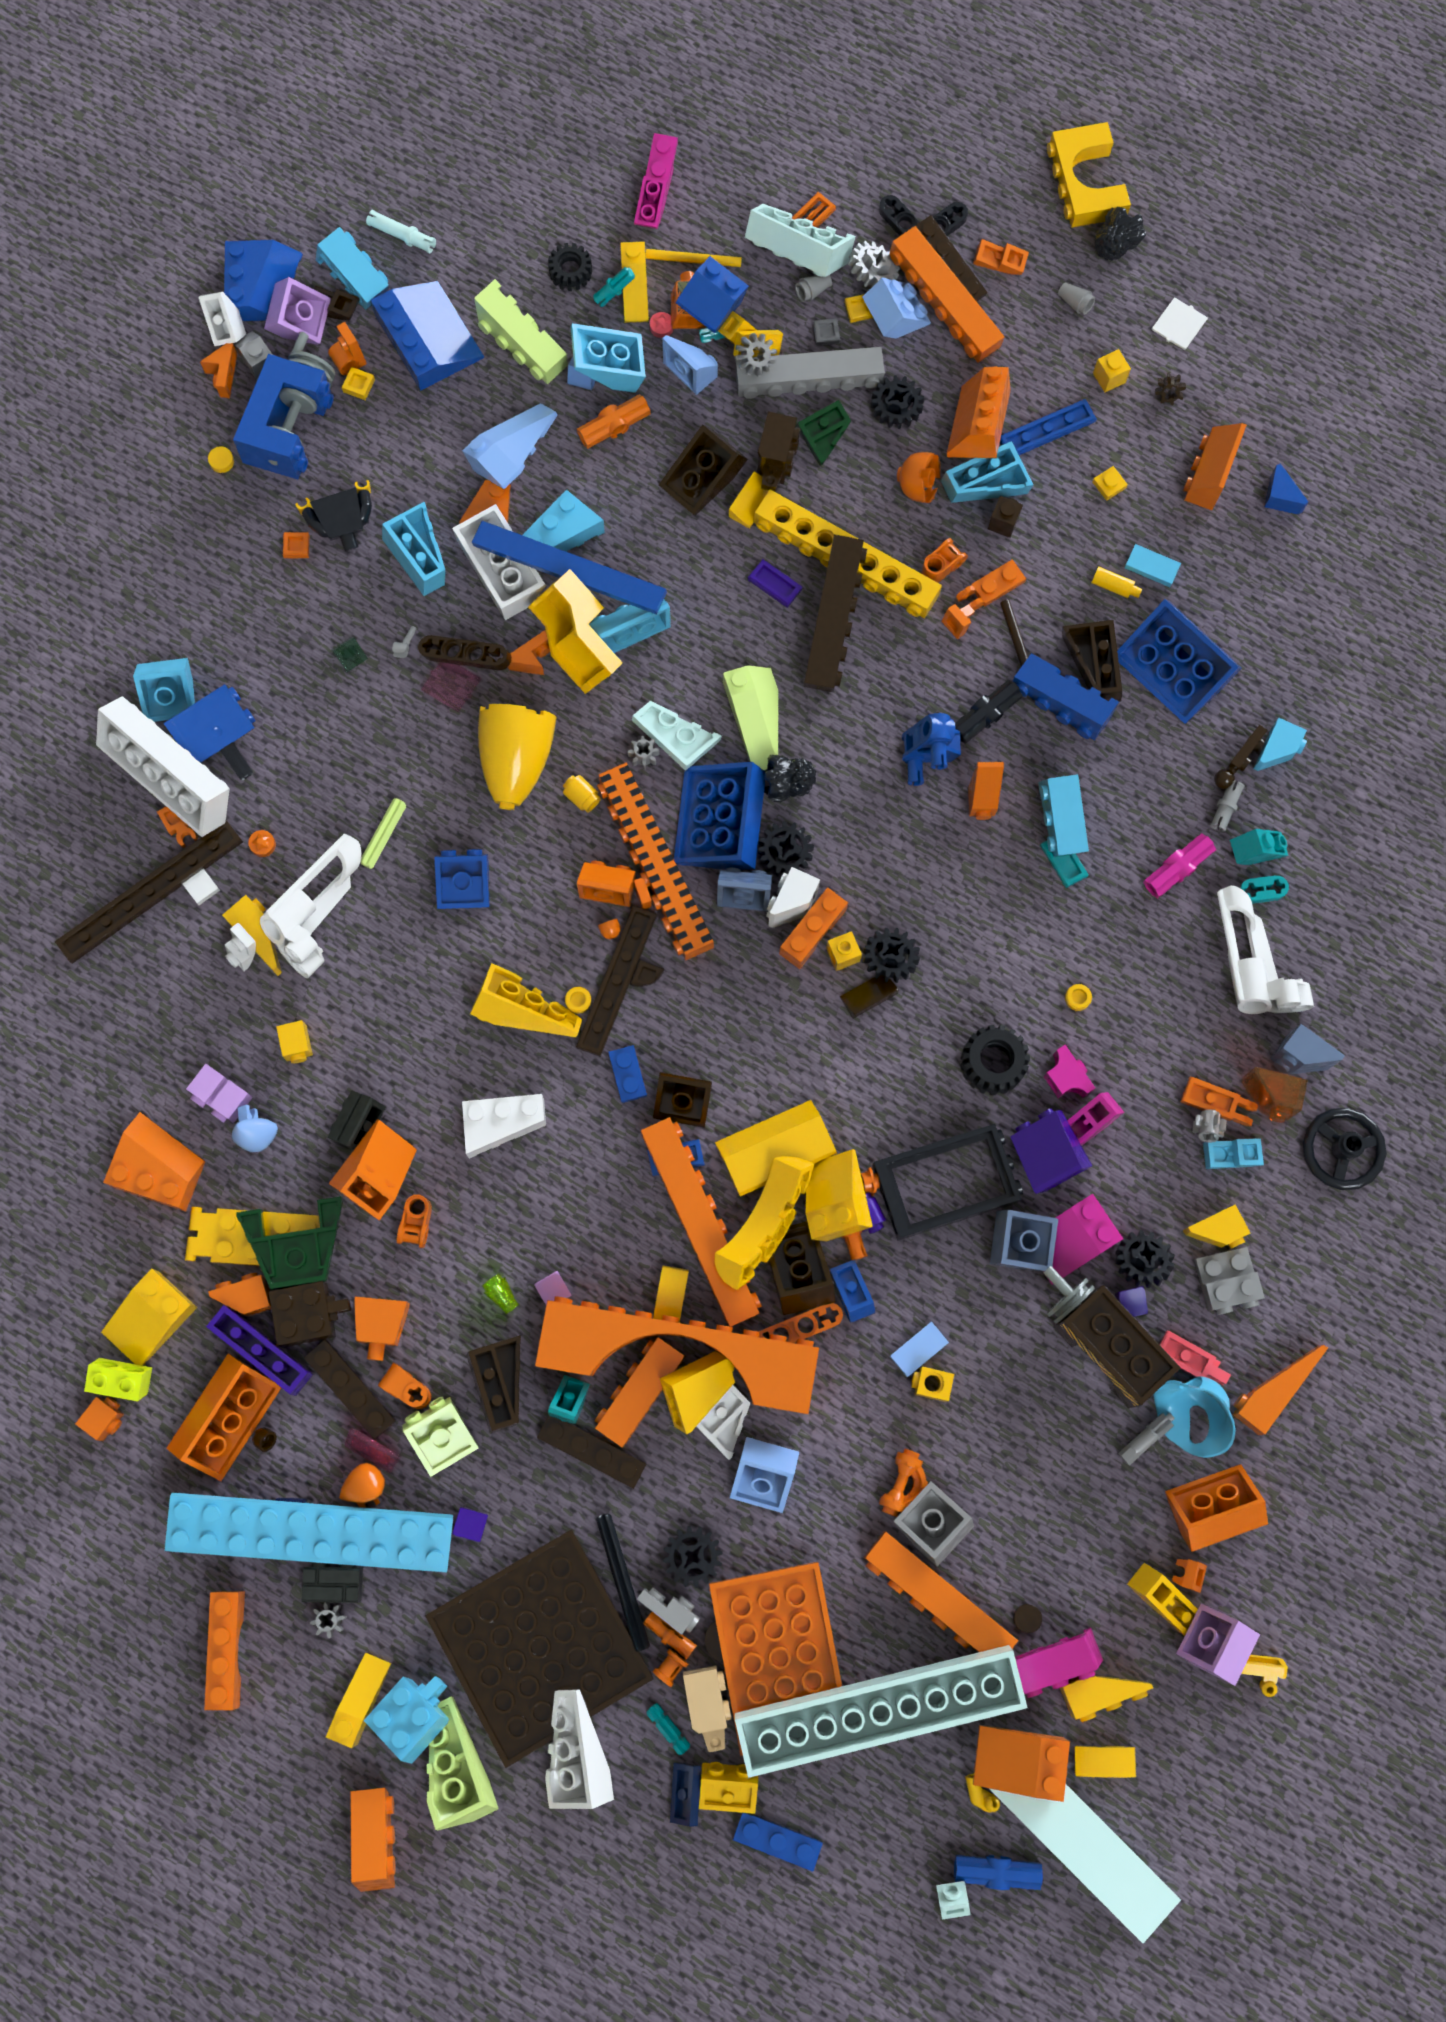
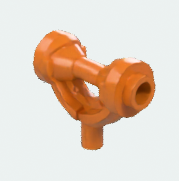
(908, 1465)

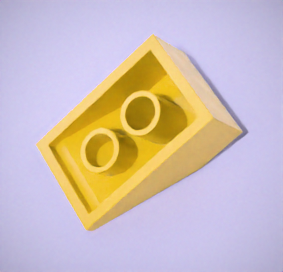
(836, 1198)
(148, 1317)

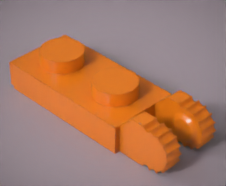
(993, 585)
(1211, 1097)

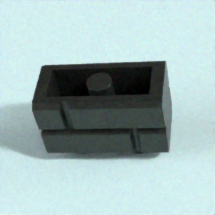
(355, 1120)
(332, 1584)

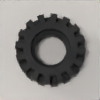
(567, 254)

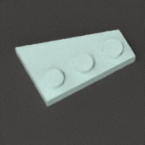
(677, 737)

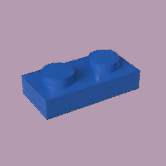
(627, 1074)

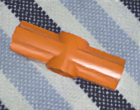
(613, 421)

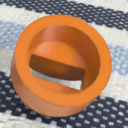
(610, 929)

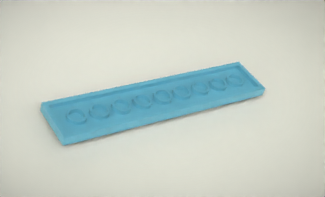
(308, 1532)

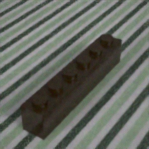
(834, 612)

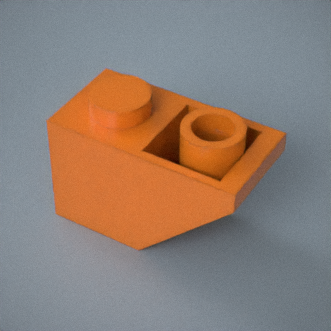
(246, 1296)

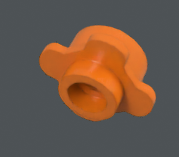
(870, 1181)

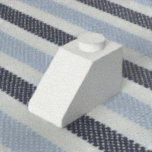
(222, 318)

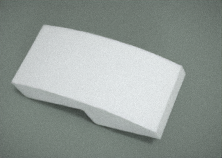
(240, 948)

